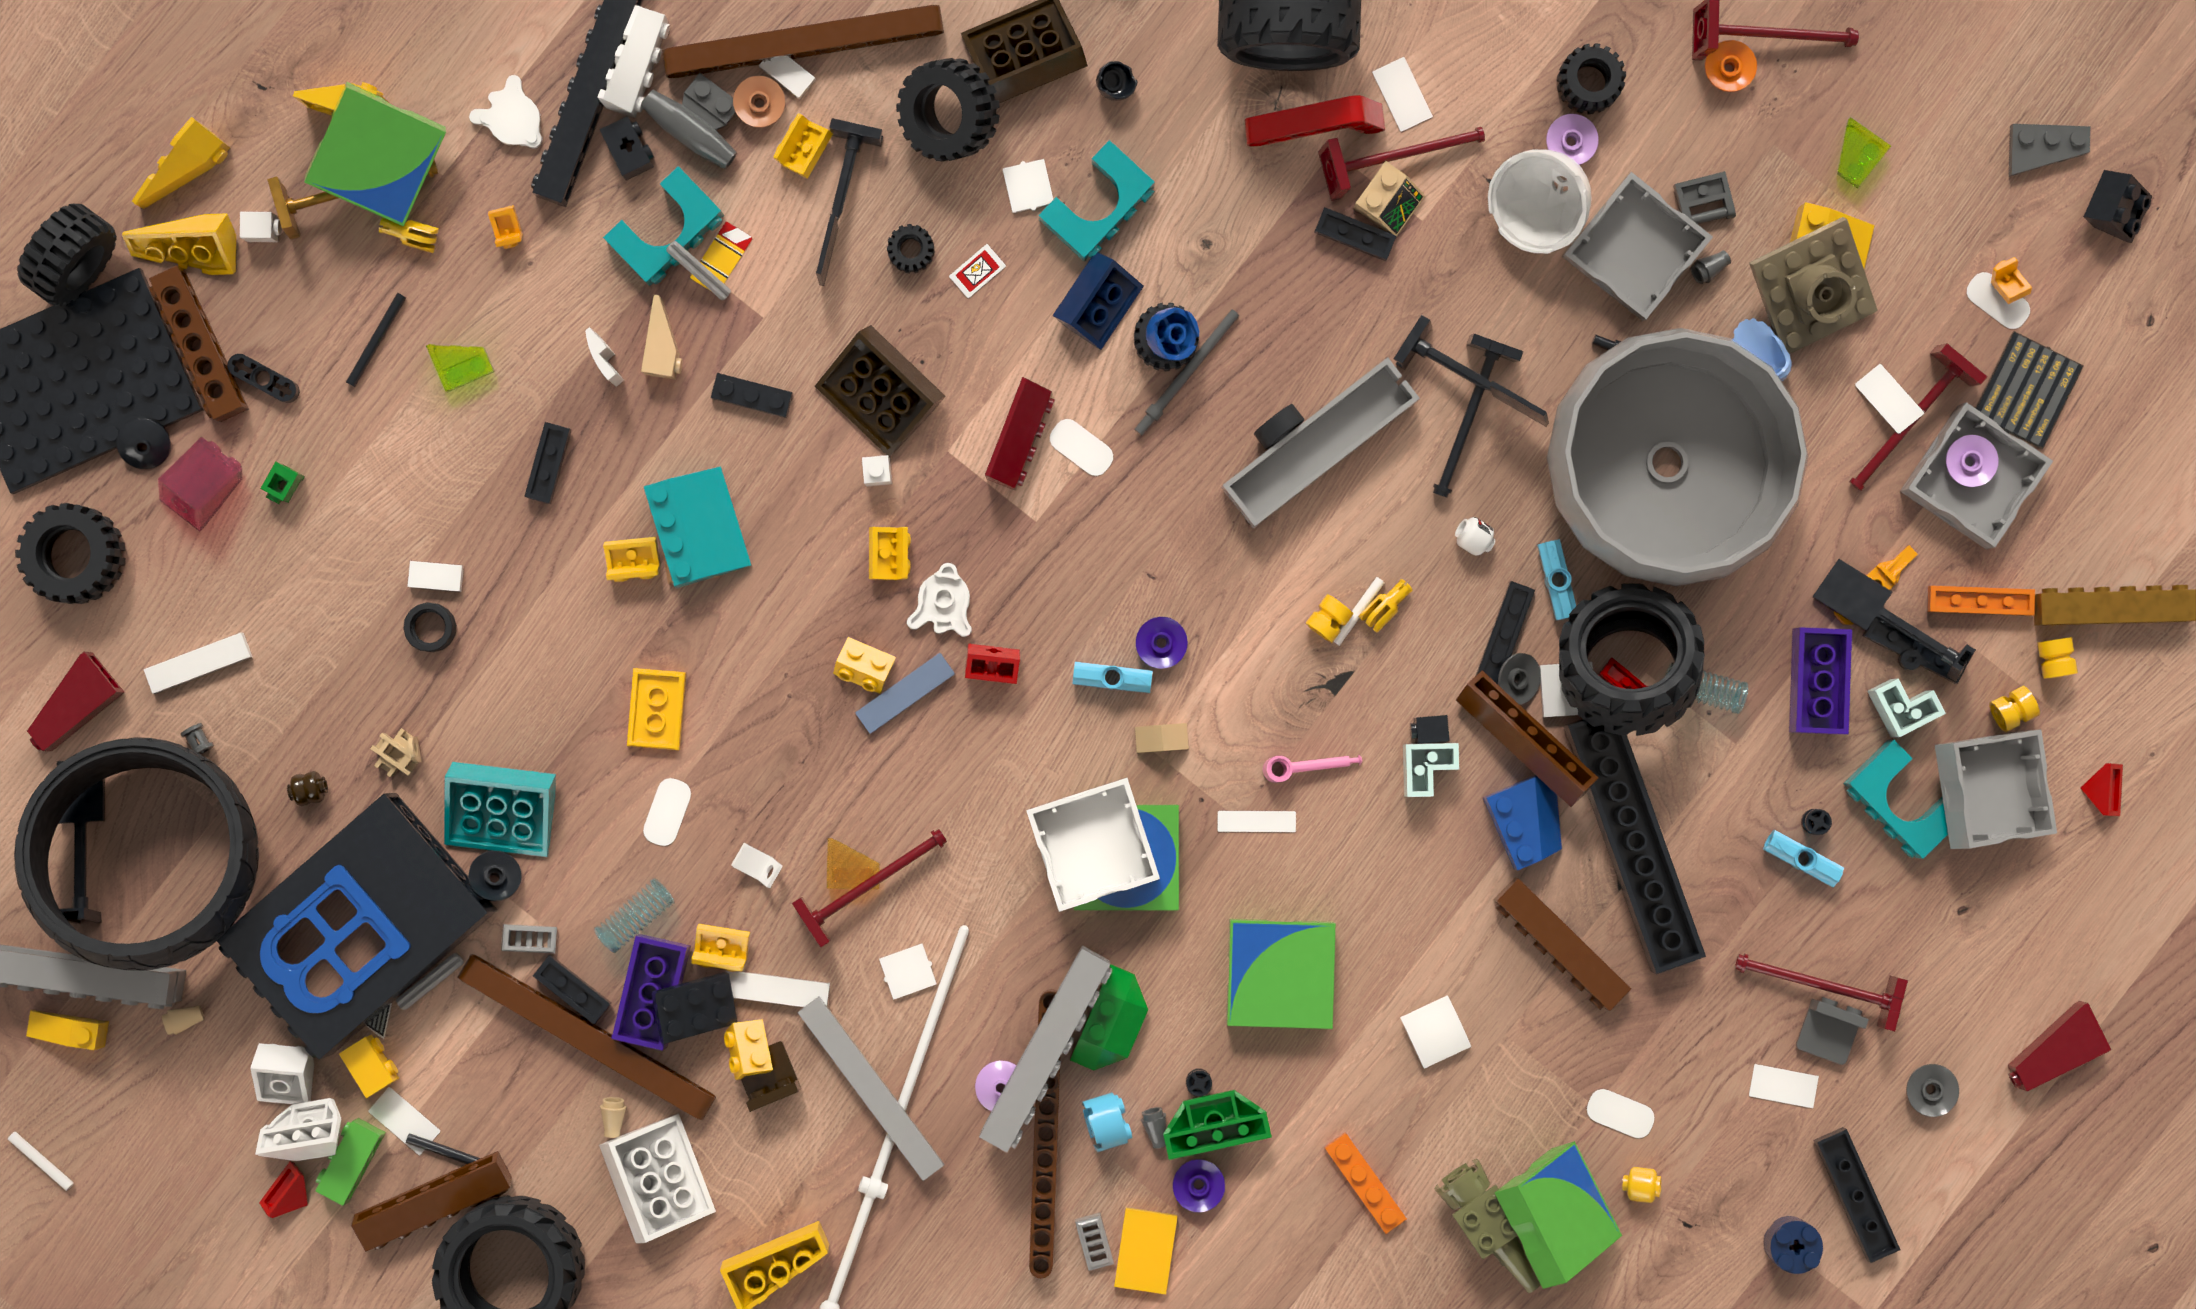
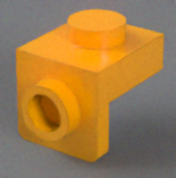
(506, 227)
(2009, 281)

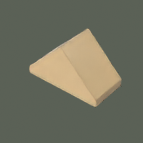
(1161, 737)

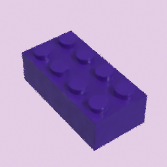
(1820, 680)
(652, 966)

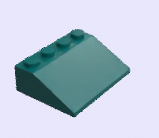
(697, 526)
(498, 808)

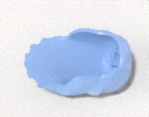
(1763, 343)

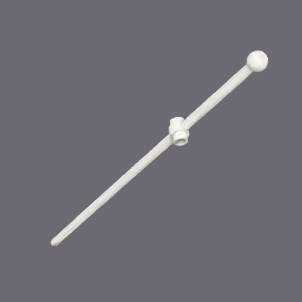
(873, 1186)

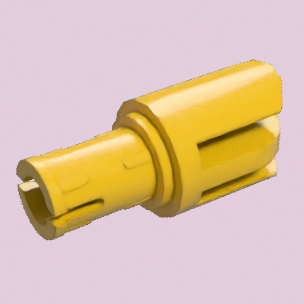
(411, 234)
(1385, 606)

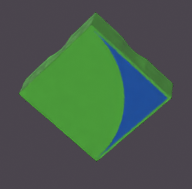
(375, 154)
(1281, 973)
(1558, 1215)

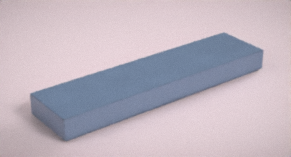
(905, 693)

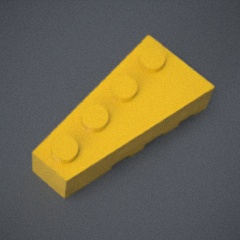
(771, 1265)

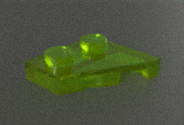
(1860, 153)

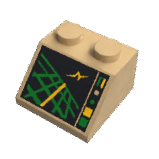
(1389, 199)

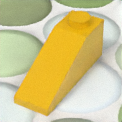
(67, 1030)

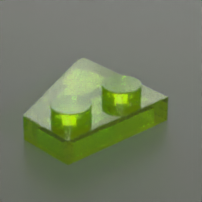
(459, 364)

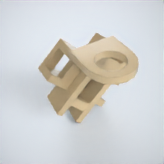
(401, 750)

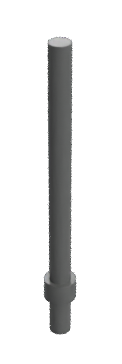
(1155, 410)

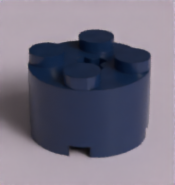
(1805, 1254)

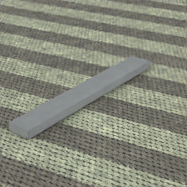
(871, 1088)

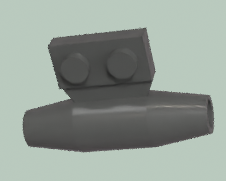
(696, 120)

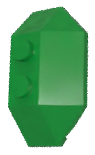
(1112, 1022)
(1214, 1124)

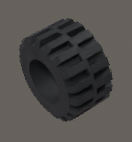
(1606, 64)
(1145, 351)

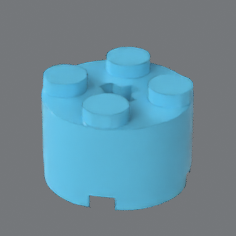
(1106, 1122)

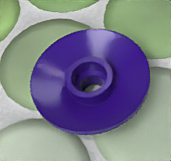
(1175, 642)
(1198, 1199)

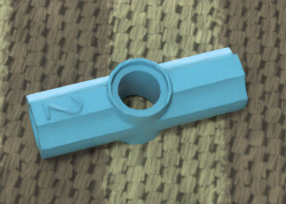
(1554, 562)
(1094, 676)
(1817, 865)

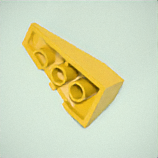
(193, 153)
(195, 241)

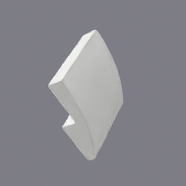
(601, 354)
(1435, 1032)

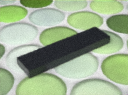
(1506, 629)

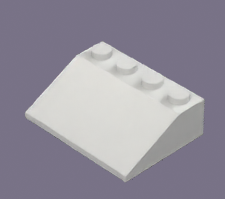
(657, 1179)

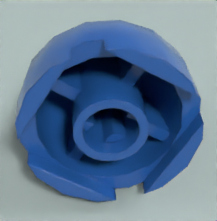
(1172, 333)

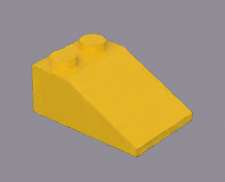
(326, 98)
(1812, 217)

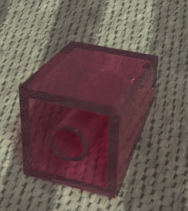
(199, 483)

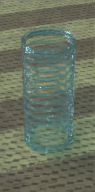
(1736, 707)
(607, 936)

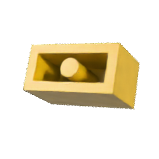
(369, 1065)

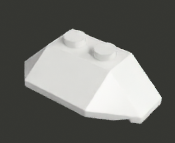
(302, 1132)

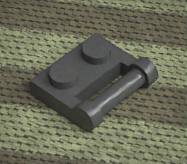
(1705, 191)

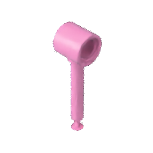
(1293, 767)

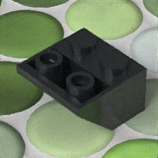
(2118, 205)

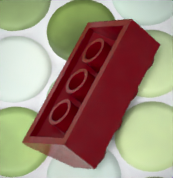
(1019, 434)

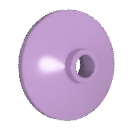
(1579, 129)
(1983, 456)
(988, 1078)

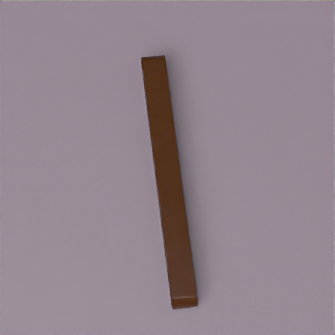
(803, 41)
(586, 1037)
(1047, 1172)

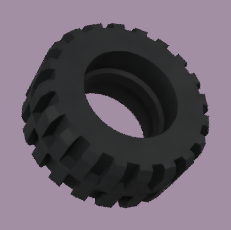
(919, 115)
(66, 254)
(38, 545)

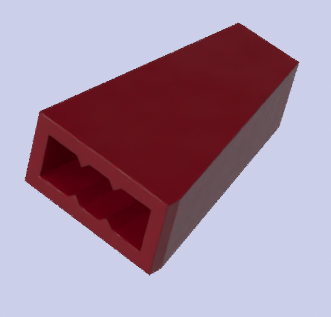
(76, 701)
(2060, 1048)

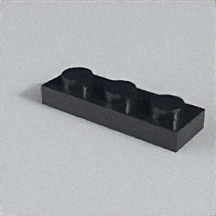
(1355, 234)
(751, 395)
(547, 463)
(572, 989)

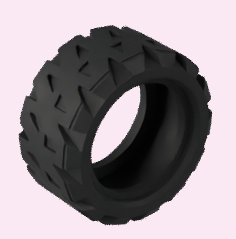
(1289, 33)
(1631, 610)
(520, 1214)

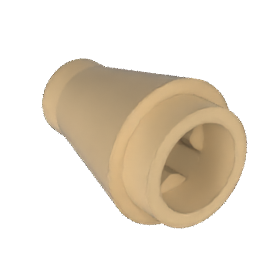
(181, 1019)
(612, 1116)

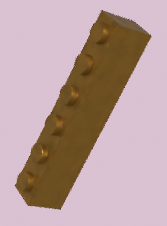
(2115, 606)

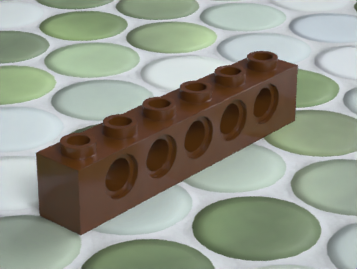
(163, 287)

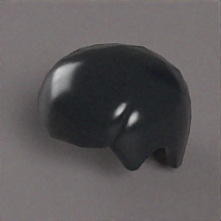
(1116, 81)

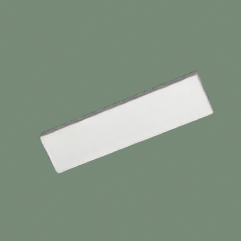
(197, 663)
(777, 989)

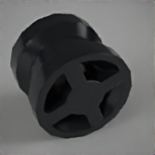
(1821, 824)
(1200, 1086)

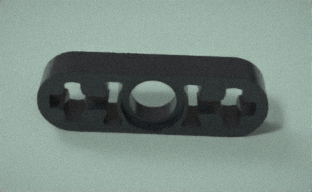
(276, 393)

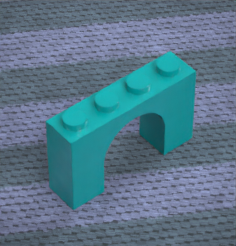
(699, 215)
(1086, 236)
(1870, 786)

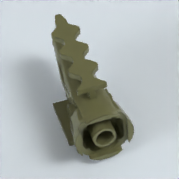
(1485, 1220)

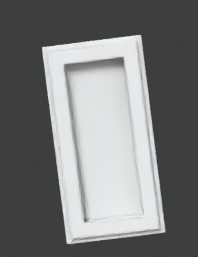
(788, 74)
(435, 576)

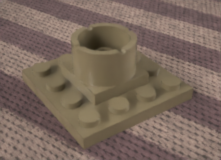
(1814, 285)

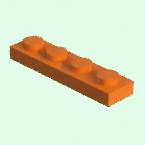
(1981, 600)
(1365, 1183)

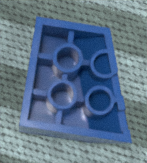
(1526, 821)

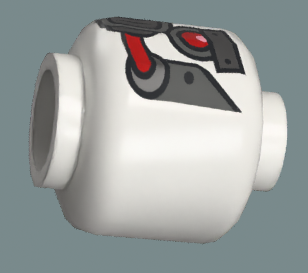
(1475, 536)

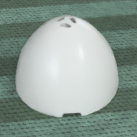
(1529, 205)

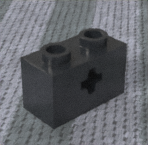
(617, 136)

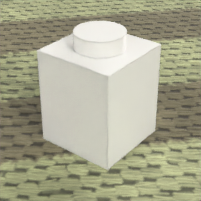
(259, 227)
(877, 470)

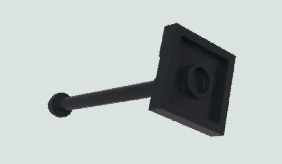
(1493, 352)

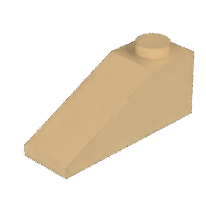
(661, 349)

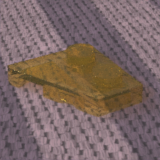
(847, 866)

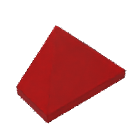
(2106, 789)
(286, 1193)

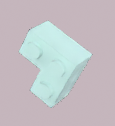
(1901, 713)
(1421, 760)

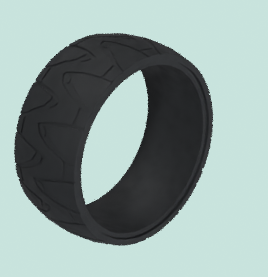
(72, 779)

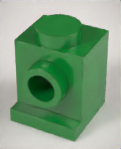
(277, 474)

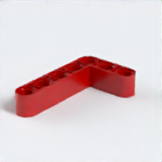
(1341, 113)

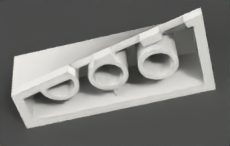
(635, 62)

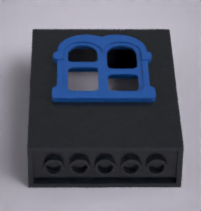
(398, 885)

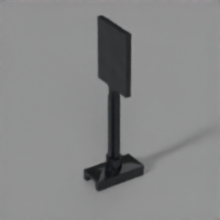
(855, 135)
(1416, 344)
(1863, 600)
(85, 809)

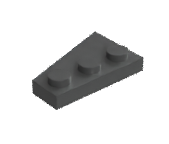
(2042, 145)

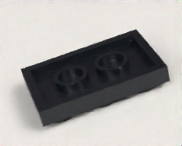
(694, 1007)

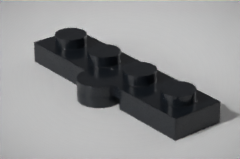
(1910, 652)

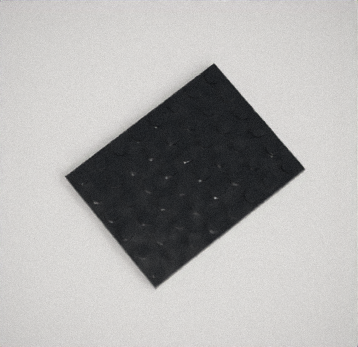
(83, 375)

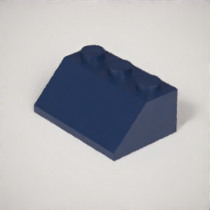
(1098, 300)

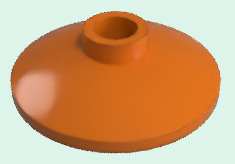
(1739, 57)

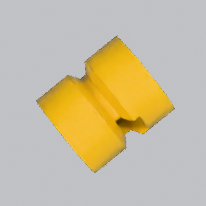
(1329, 618)
(2057, 657)
(2017, 707)

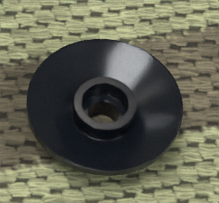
(146, 432)
(497, 864)

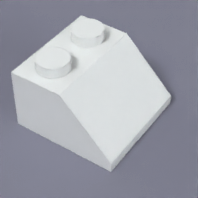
(282, 1074)

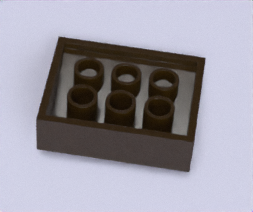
(1025, 48)
(879, 390)

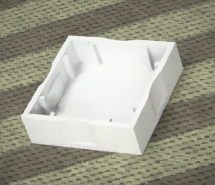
(1093, 844)

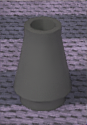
(1708, 268)
(1155, 1124)

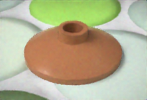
(756, 89)

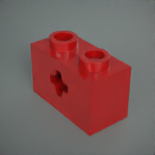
(992, 663)

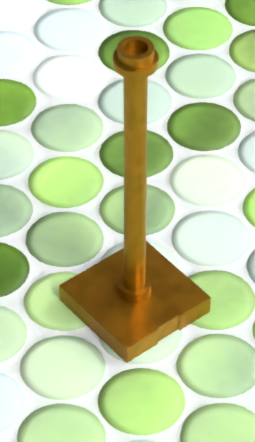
(287, 207)

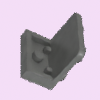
(1830, 1030)

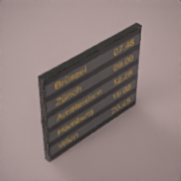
(2028, 389)

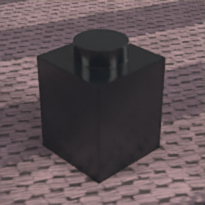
(1430, 729)

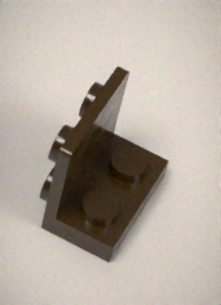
(775, 1085)

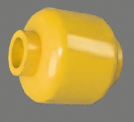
(1642, 1184)

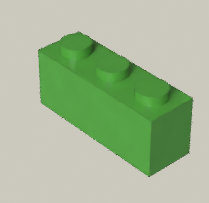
(350, 1161)

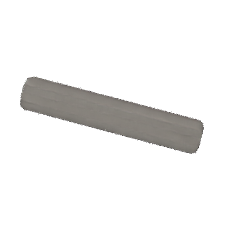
(698, 270)
(429, 981)

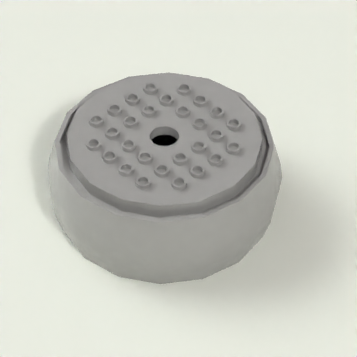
(1735, 445)

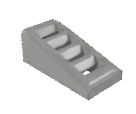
(506, 935)
(1089, 1221)

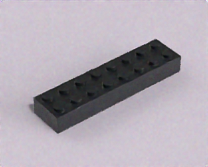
(1856, 1195)

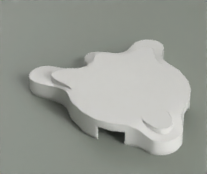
(512, 116)
(944, 602)

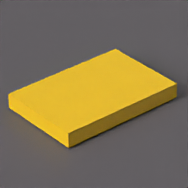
(656, 709)
(1145, 1250)

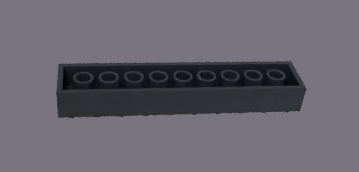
(1636, 848)

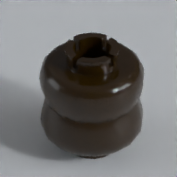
(307, 788)

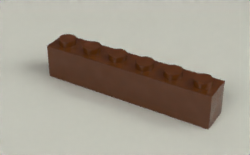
(1526, 738)
(1562, 944)
(432, 1201)

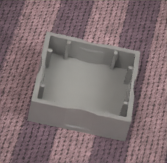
(1637, 246)
(1984, 510)
(1995, 789)

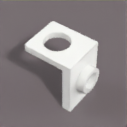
(756, 864)

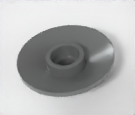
(1520, 677)
(1944, 1094)

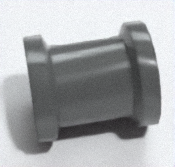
(190, 734)

